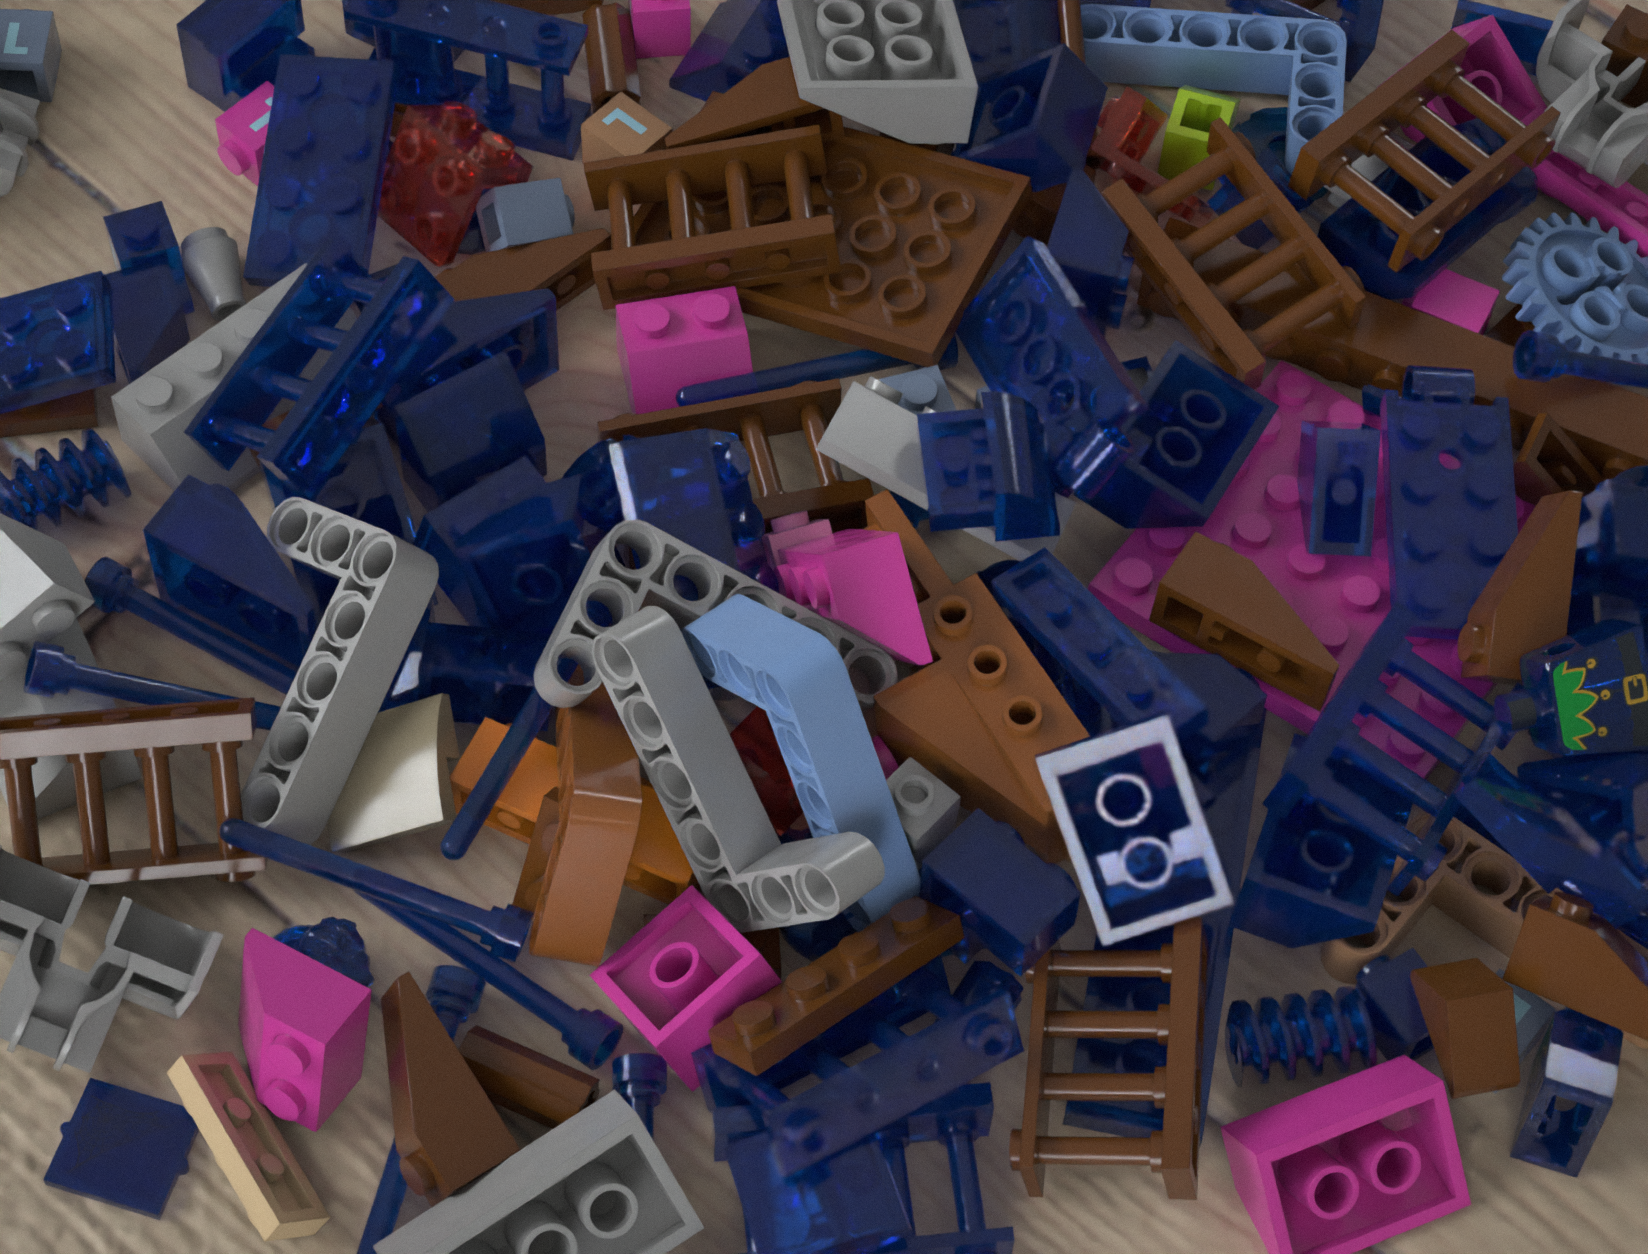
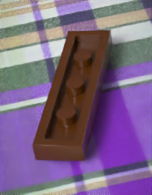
(835, 984)

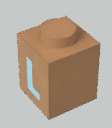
(622, 130)

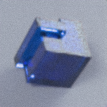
(237, 46)

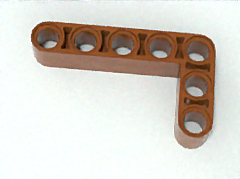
(594, 831)

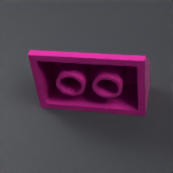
(861, 586)
(1349, 1161)

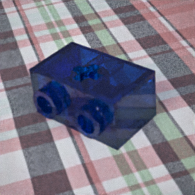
(481, 670)

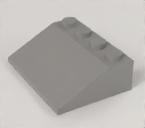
(884, 65)

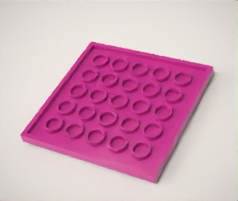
(1332, 594)

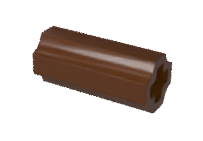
(610, 54)
(527, 1079)

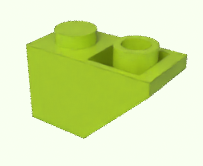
(1189, 128)

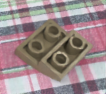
(398, 777)

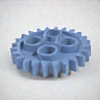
(1581, 286)

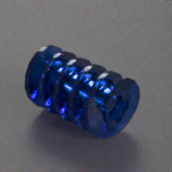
(62, 481)
(1299, 1032)

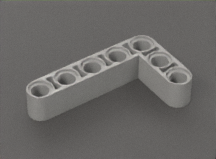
(653, 585)
(346, 667)
(710, 794)

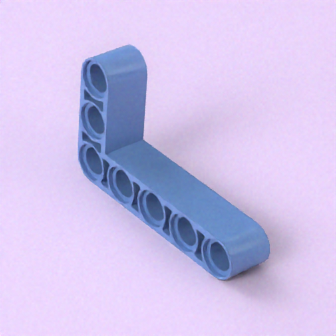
(1224, 54)
(817, 728)

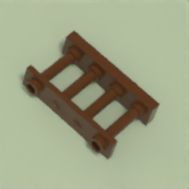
(1404, 102)
(736, 257)
(1205, 307)
(755, 418)
(152, 736)
(1170, 1087)

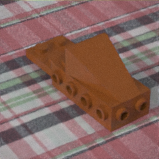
(980, 703)

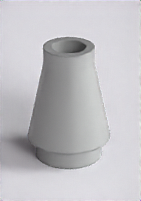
(214, 269)

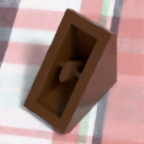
(1551, 464)
(1470, 1025)

